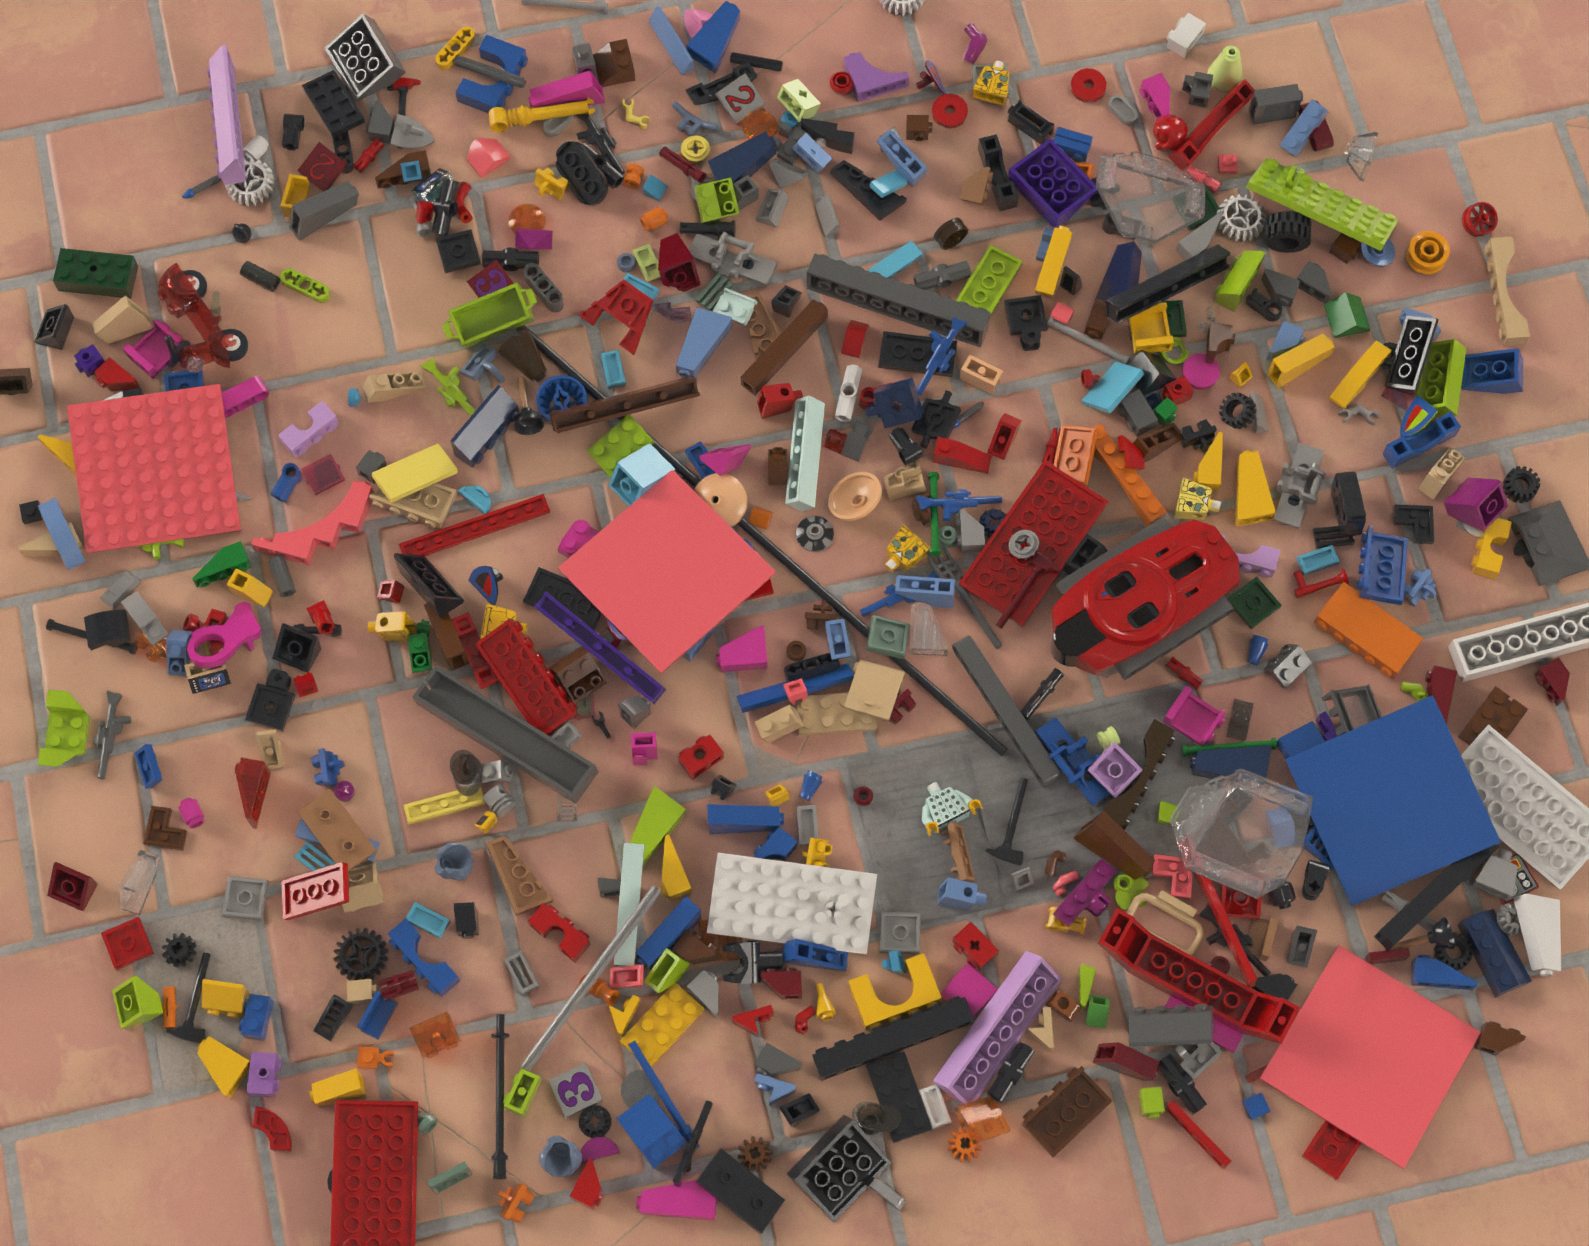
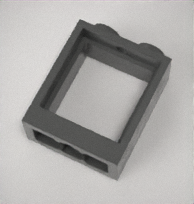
(1275, 104)

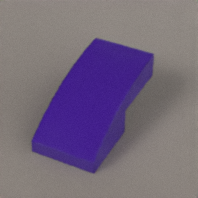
(1326, 725)

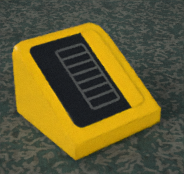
(486, 822)

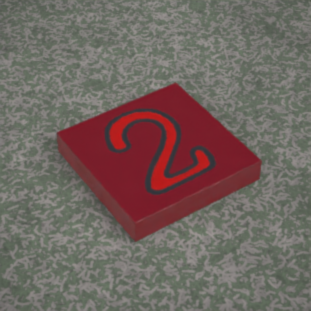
(322, 167)

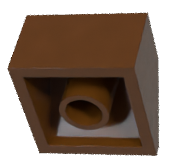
(614, 63)

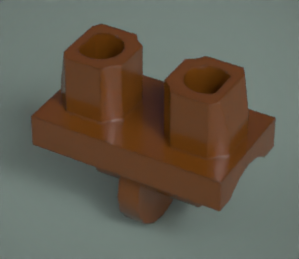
(812, 618)

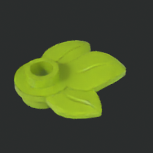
(1133, 888)

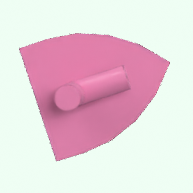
(695, 20)

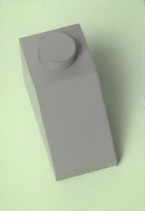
(706, 991)

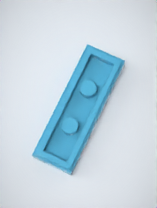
(897, 260)

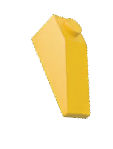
(60, 449)
(1211, 466)
(673, 875)

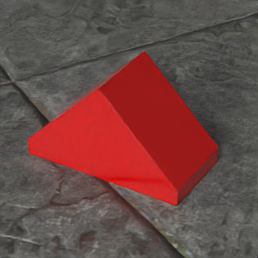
(854, 338)

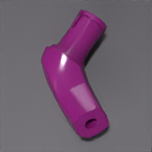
(976, 45)

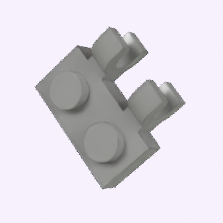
(1199, 1059)

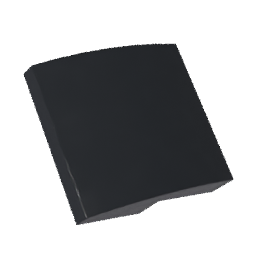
(107, 628)

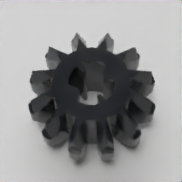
(175, 944)

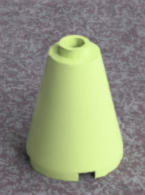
(1226, 69)

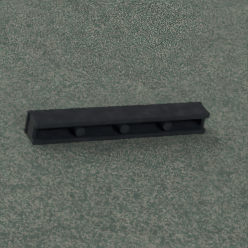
(1167, 284)
(1431, 897)

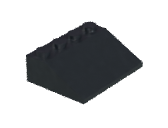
(839, 1167)

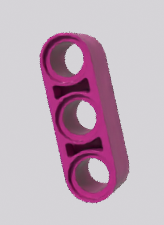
(244, 395)

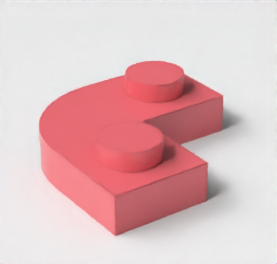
(1174, 868)

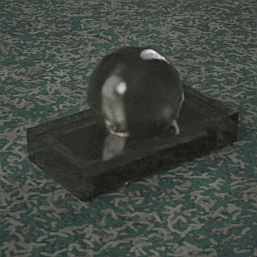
(1239, 720)

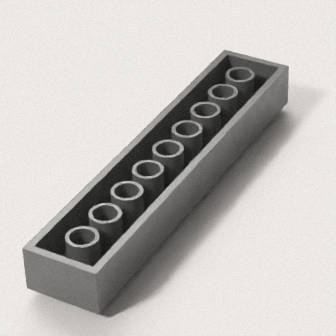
(896, 299)

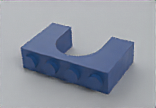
(486, 97)

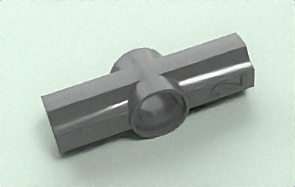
(942, 275)

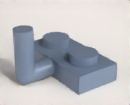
(480, 361)

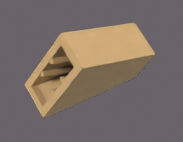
(122, 321)

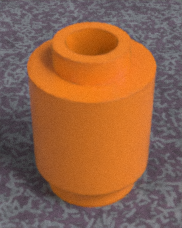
(654, 219)

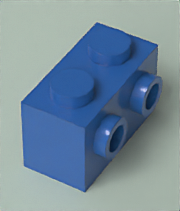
(257, 1017)

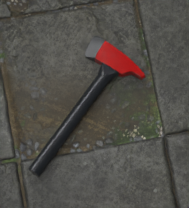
(403, 86)

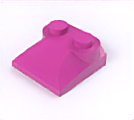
(576, 537)

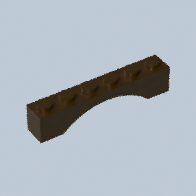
(1155, 742)

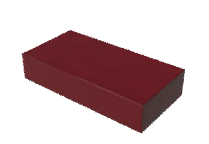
(1390, 956)

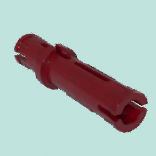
(688, 168)

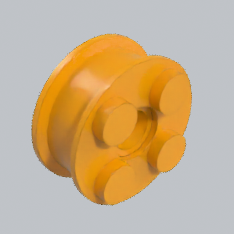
(1435, 245)

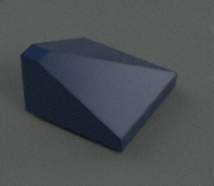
(1153, 399)

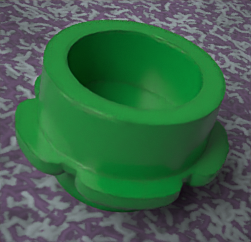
(423, 627)

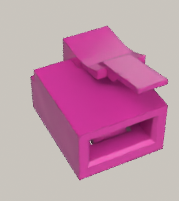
(643, 747)

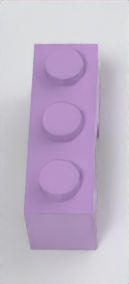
(298, 441)

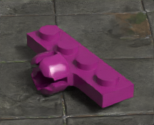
(1087, 895)

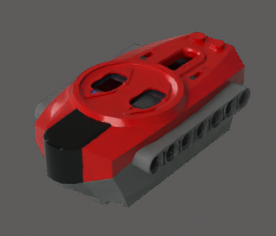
(1143, 598)

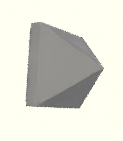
(1022, 878)

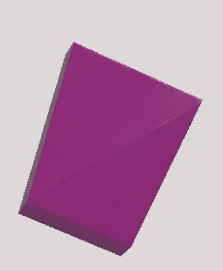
(533, 239)

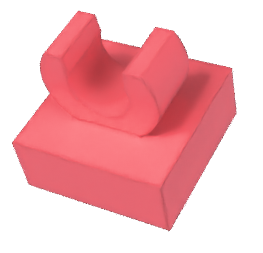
(1227, 164)
(796, 690)

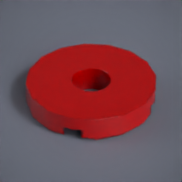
(1088, 76)
(949, 101)

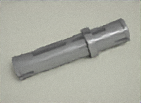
(1399, 904)

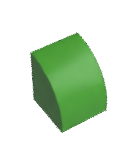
(1097, 1011)

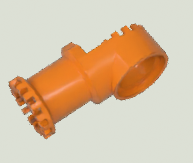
(601, 990)

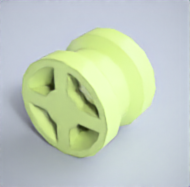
(1108, 737)

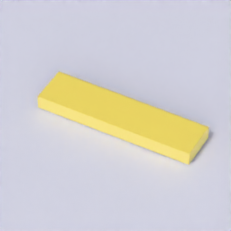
(441, 805)

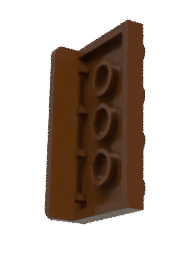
(1065, 1111)

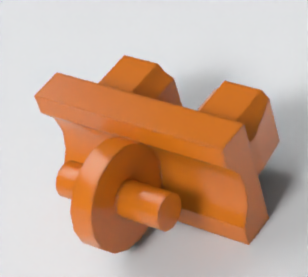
(520, 1193)

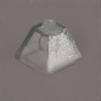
(1360, 153)

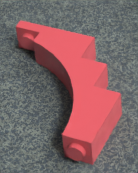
(300, 544)

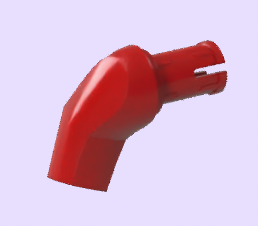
(463, 213)

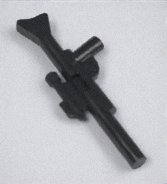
(603, 141)
(1244, 940)
(686, 1162)

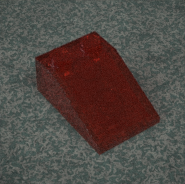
(252, 783)

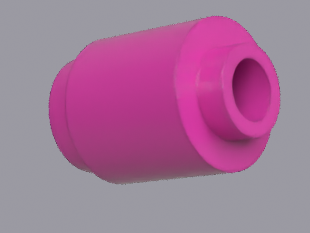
(191, 812)

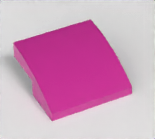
(972, 986)

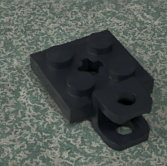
(1027, 328)
(273, 692)

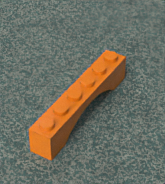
(1141, 497)

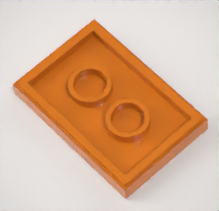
(1076, 451)

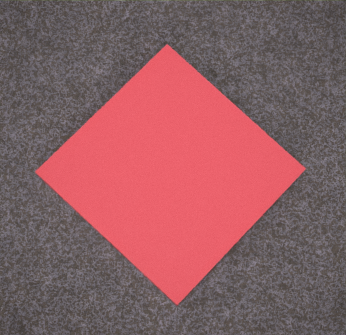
(153, 468)
(666, 571)
(1370, 1056)

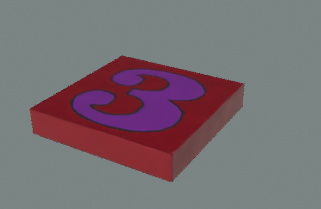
(489, 280)

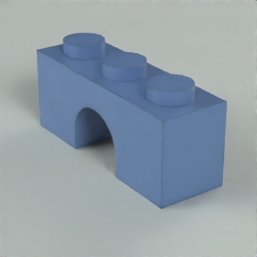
(1297, 136)

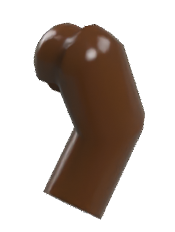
(1052, 862)

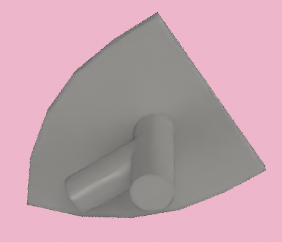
(410, 134)

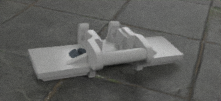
(729, 264)
(1292, 483)

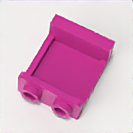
(151, 350)
(1194, 717)

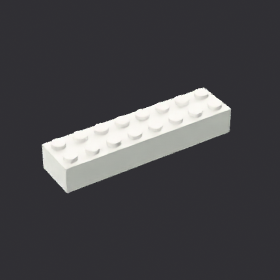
(1521, 643)

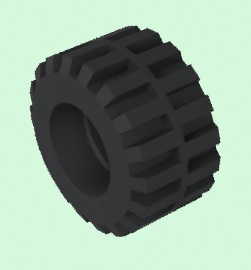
(1287, 232)

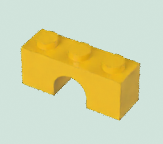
(1487, 562)

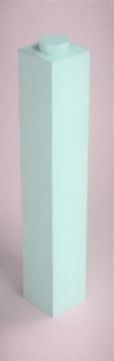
(629, 899)

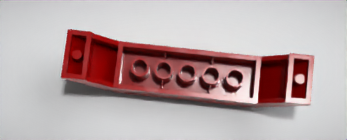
(1195, 981)

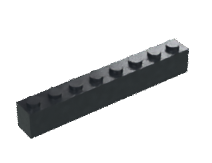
(893, 1038)

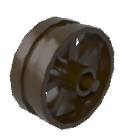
(951, 233)

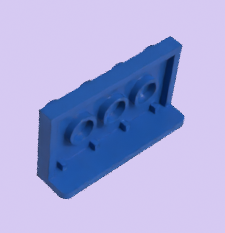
(1382, 567)

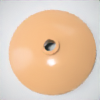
(731, 495)
(855, 496)

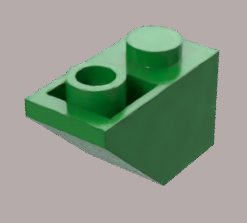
(420, 652)

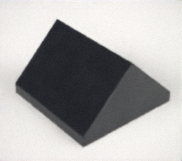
(55, 327)
(1155, 372)
(296, 648)

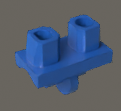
(329, 766)

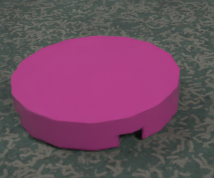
(1199, 373)

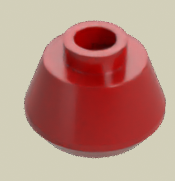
(841, 83)

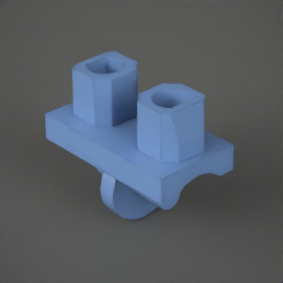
(1423, 588)

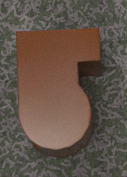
(1063, 1005)

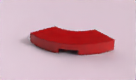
(274, 1129)

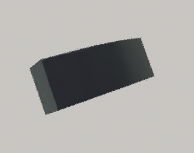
(835, 139)

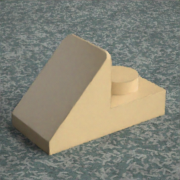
(270, 748)
(1043, 1035)

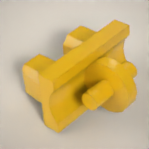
(549, 185)
(817, 852)

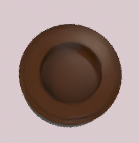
(796, 651)

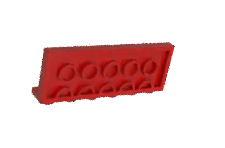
(526, 677)

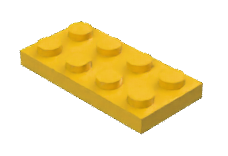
(663, 1023)

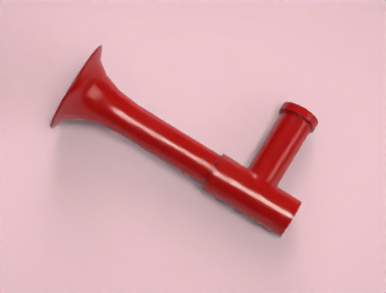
(1304, 590)

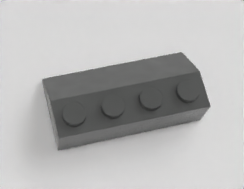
(1171, 1025)

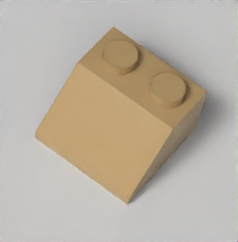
(363, 888)

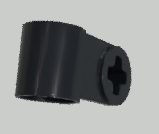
(1314, 876)

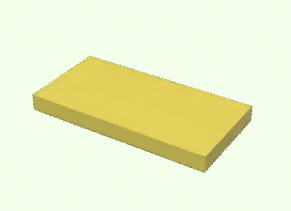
(414, 472)

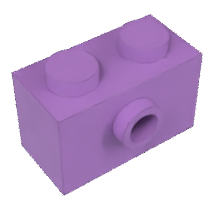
(263, 1074)

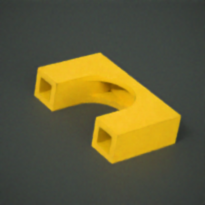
(875, 1012)

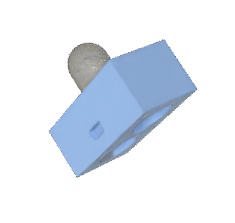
(812, 152)

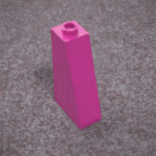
(568, 90)
(686, 1202)

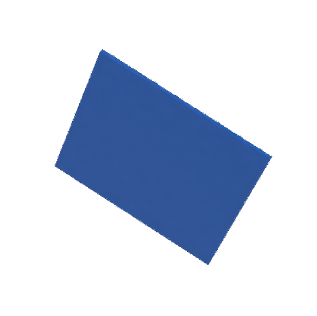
(1393, 800)

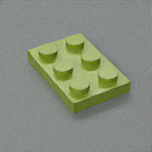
(618, 444)

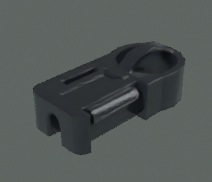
(1261, 305)

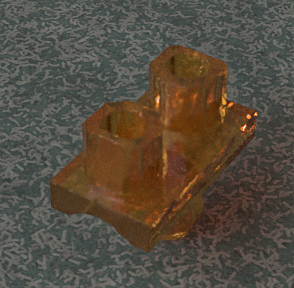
(156, 651)

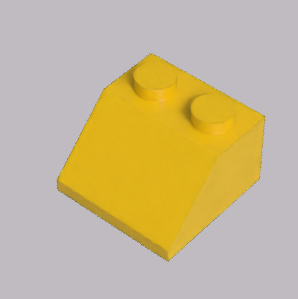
(224, 998)

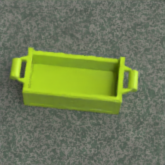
(490, 315)

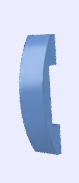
(61, 533)

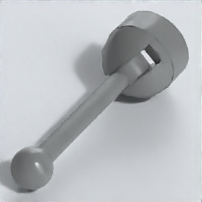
(422, 229)

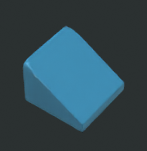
(411, 171)
(654, 188)

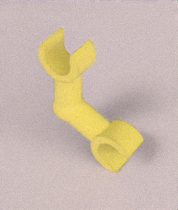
(629, 117)

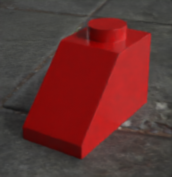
(114, 377)
(1004, 436)
(588, 1188)

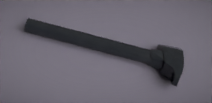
(1005, 851)
(187, 1030)

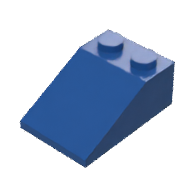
(1494, 372)
(651, 1131)

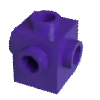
(88, 360)

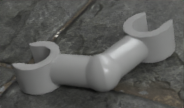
(1362, 410)

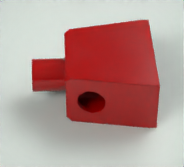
(777, 399)

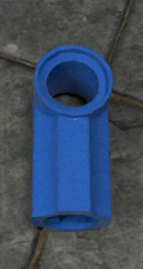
(285, 483)

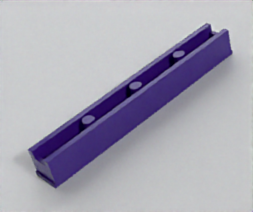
(600, 648)

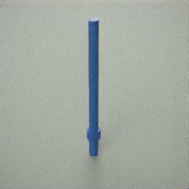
(684, 1128)

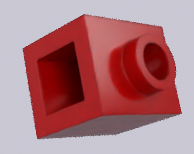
(1178, 391)

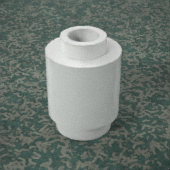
(255, 148)

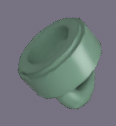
(426, 1123)

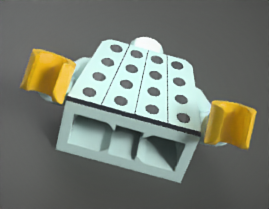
(946, 807)

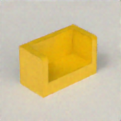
(296, 190)

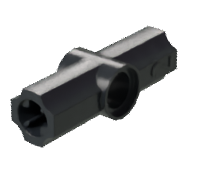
(613, 177)
(445, 207)
(510, 258)
(1010, 1072)
(1181, 1084)

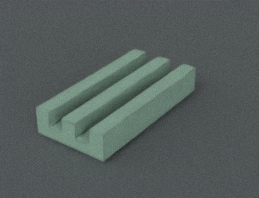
(716, 279)

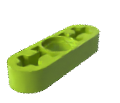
(300, 278)

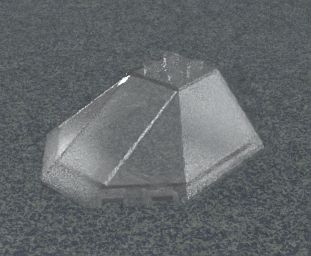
(1148, 195)
(1242, 831)

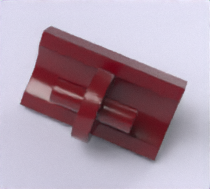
(904, 700)
(398, 985)

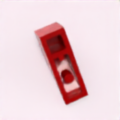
(960, 455)

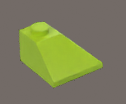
(136, 1002)

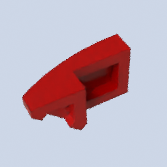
(1133, 455)

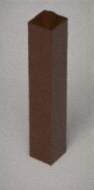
(784, 346)

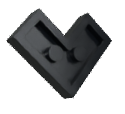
(1420, 518)

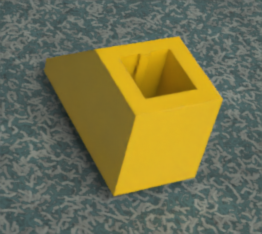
(249, 588)

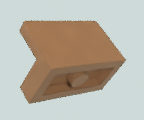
(1263, 936)

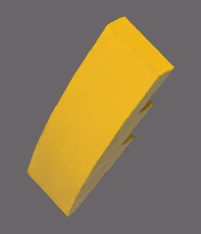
(1360, 374)

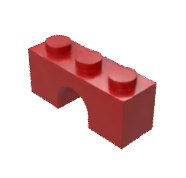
(547, 919)

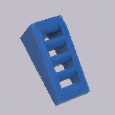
(1311, 847)

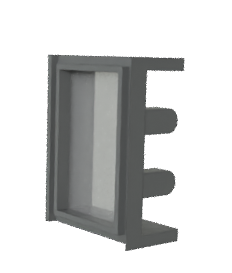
(1354, 706)

